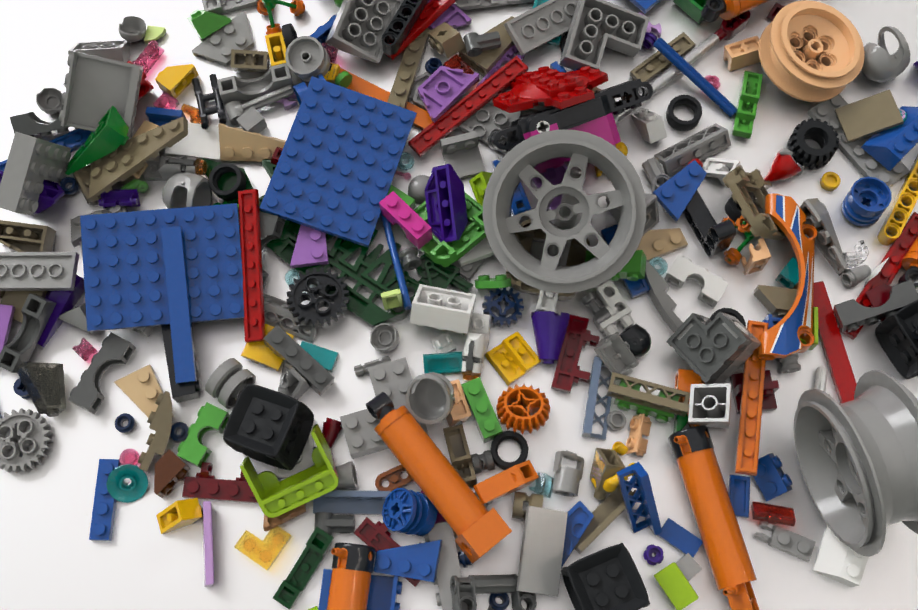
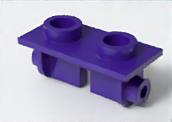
(123, 197)

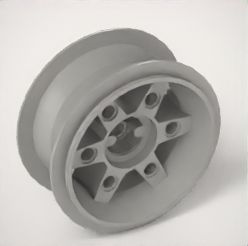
(518, 166)
(861, 459)

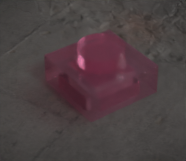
(166, 101)

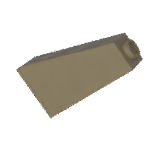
(487, 59)

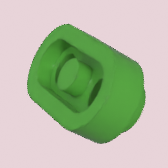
(499, 281)

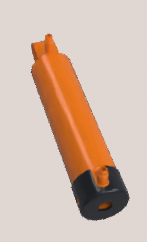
(715, 516)
(350, 576)

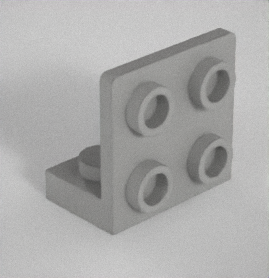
(463, 154)

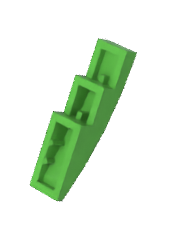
(747, 104)

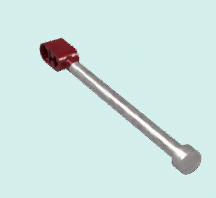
(725, 32)

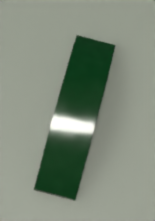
(304, 569)

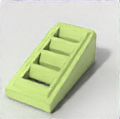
(392, 299)

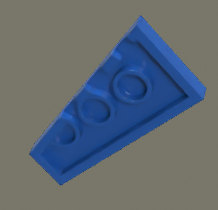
(577, 522)

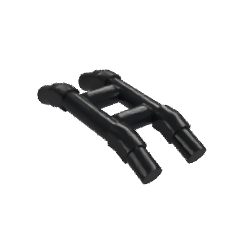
(219, 108)

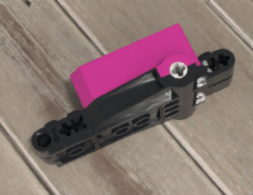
(589, 116)

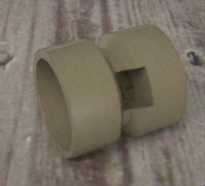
(534, 500)

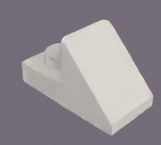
(719, 167)

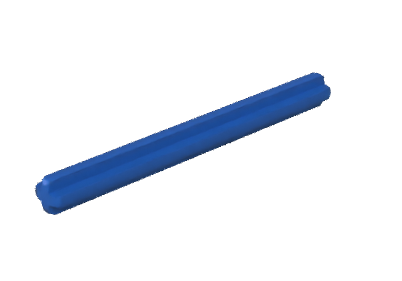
(695, 77)

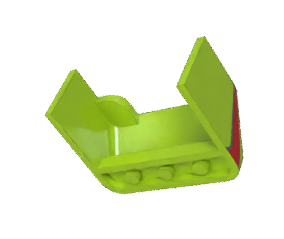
(278, 496)

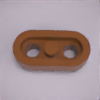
(394, 479)

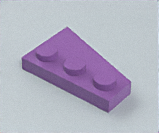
(309, 248)

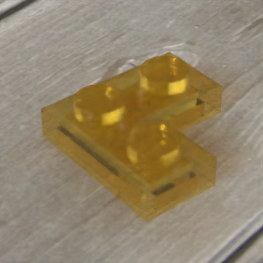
(264, 551)

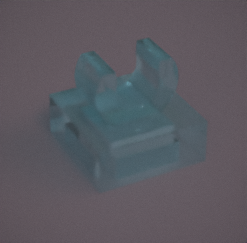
(543, 485)

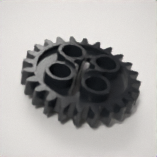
(311, 311)

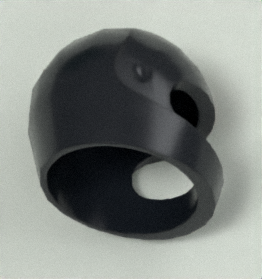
(638, 340)

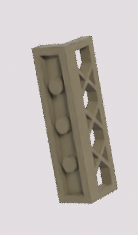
(646, 398)
(603, 517)

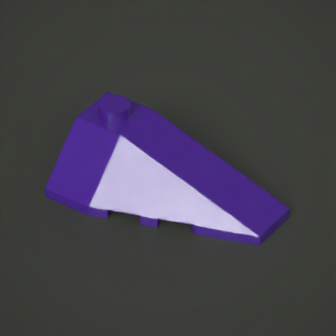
(64, 302)

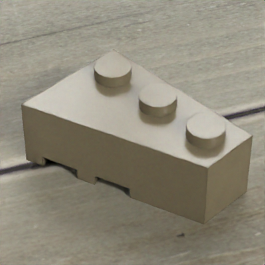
(27, 237)

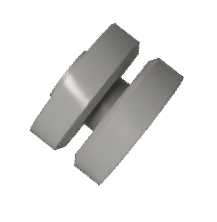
(307, 58)
(228, 382)

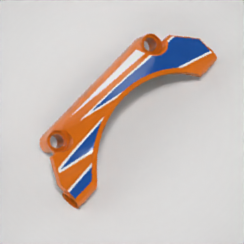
(785, 336)

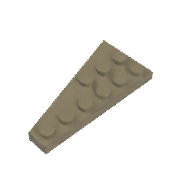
(133, 155)

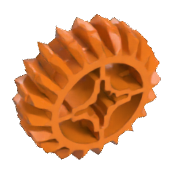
(528, 408)

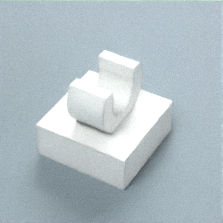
(443, 343)

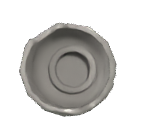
(132, 28)
(49, 100)
(417, 188)
(384, 337)

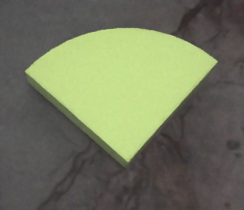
(154, 33)

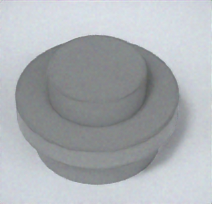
(616, 420)

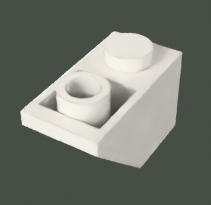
(649, 125)

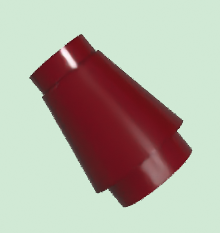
(331, 430)

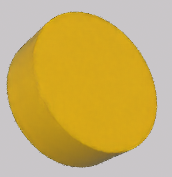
(830, 181)

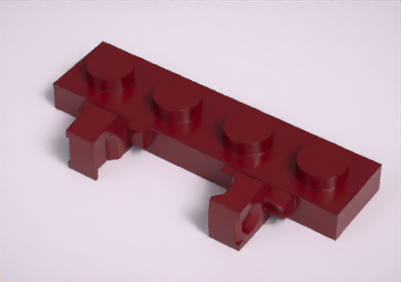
(567, 368)
(207, 487)
(379, 537)

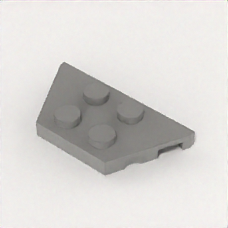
(234, 36)

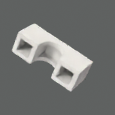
(711, 286)

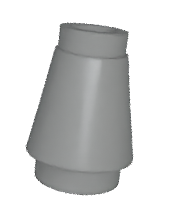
(853, 276)

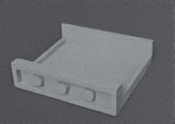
(95, 87)

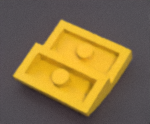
(260, 353)
(512, 358)

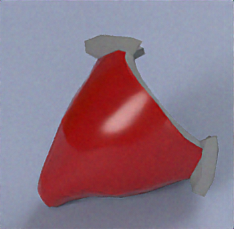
(783, 167)

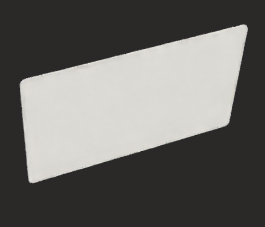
(876, 271)

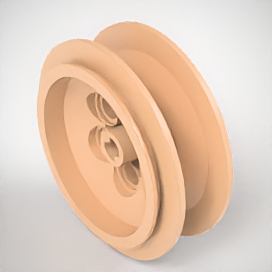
(811, 51)

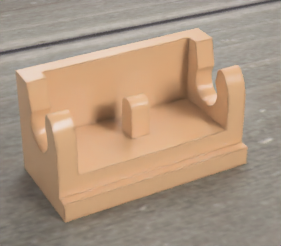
(742, 53)
(758, 257)
(460, 408)

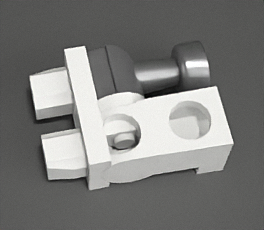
(614, 311)

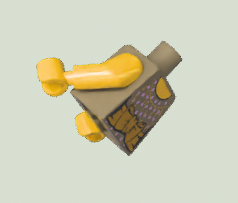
(604, 469)

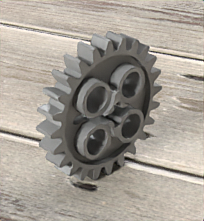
(37, 434)

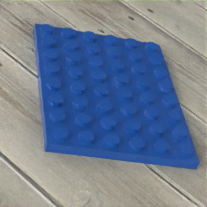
(338, 161)
(127, 266)

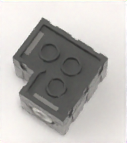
(713, 347)

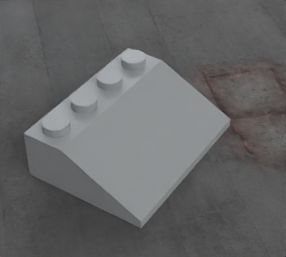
(361, 27)

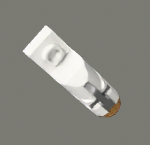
(476, 346)

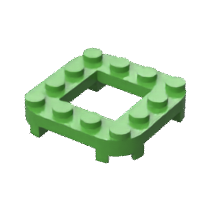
(450, 252)

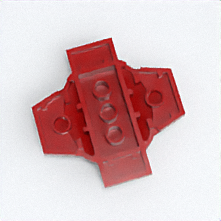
(550, 87)

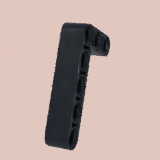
(400, 21)
(712, 236)

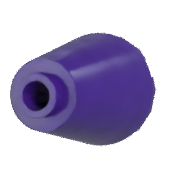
(549, 334)

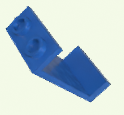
(381, 596)

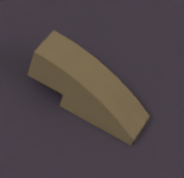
(460, 453)

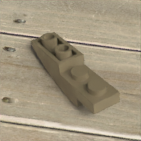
(160, 422)

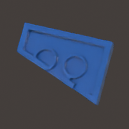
(679, 189)
(410, 561)

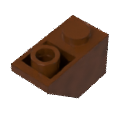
(168, 472)

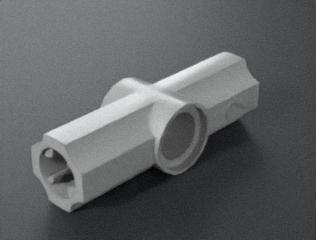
(654, 173)

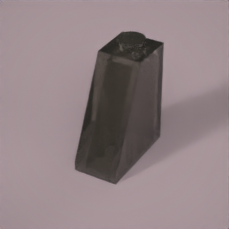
(45, 386)

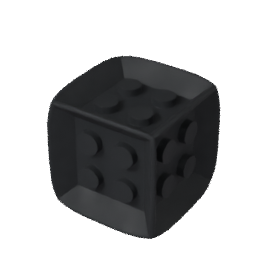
(897, 340)
(269, 426)
(606, 581)

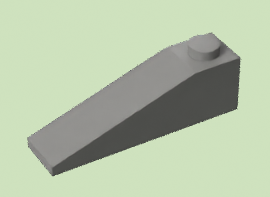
(826, 238)

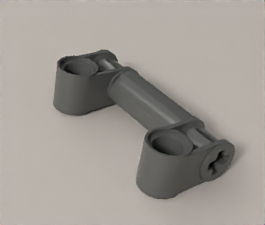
(466, 588)

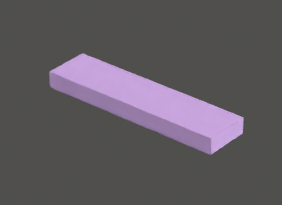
(207, 544)

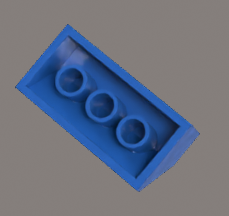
(893, 144)

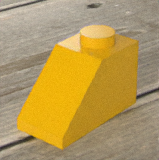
(276, 48)
(176, 78)
(179, 515)

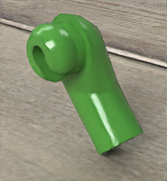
(137, 184)

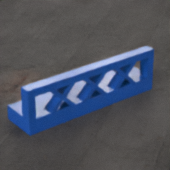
(647, 508)

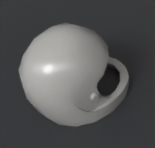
(879, 64)
(187, 191)
(430, 398)

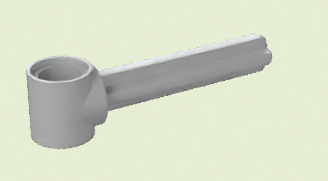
(235, 109)

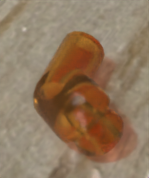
(193, 112)

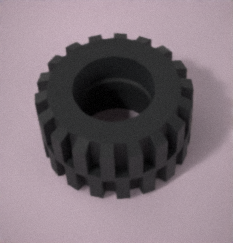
(816, 131)

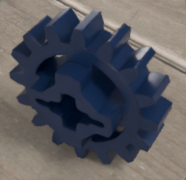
(511, 307)

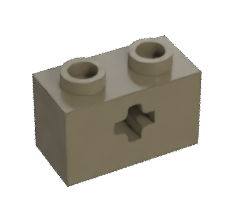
(446, 40)
(250, 61)

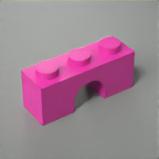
(398, 212)

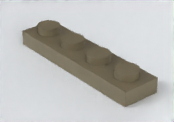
(658, 62)

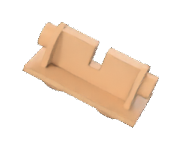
(639, 426)

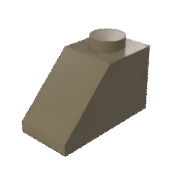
(776, 299)

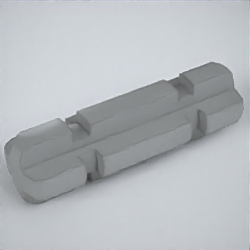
(361, 369)

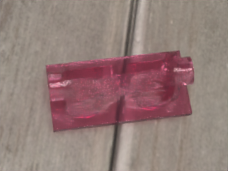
(149, 56)

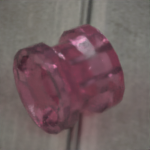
(332, 51)
(84, 349)

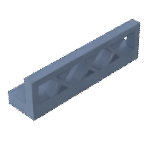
(591, 402)
(351, 502)

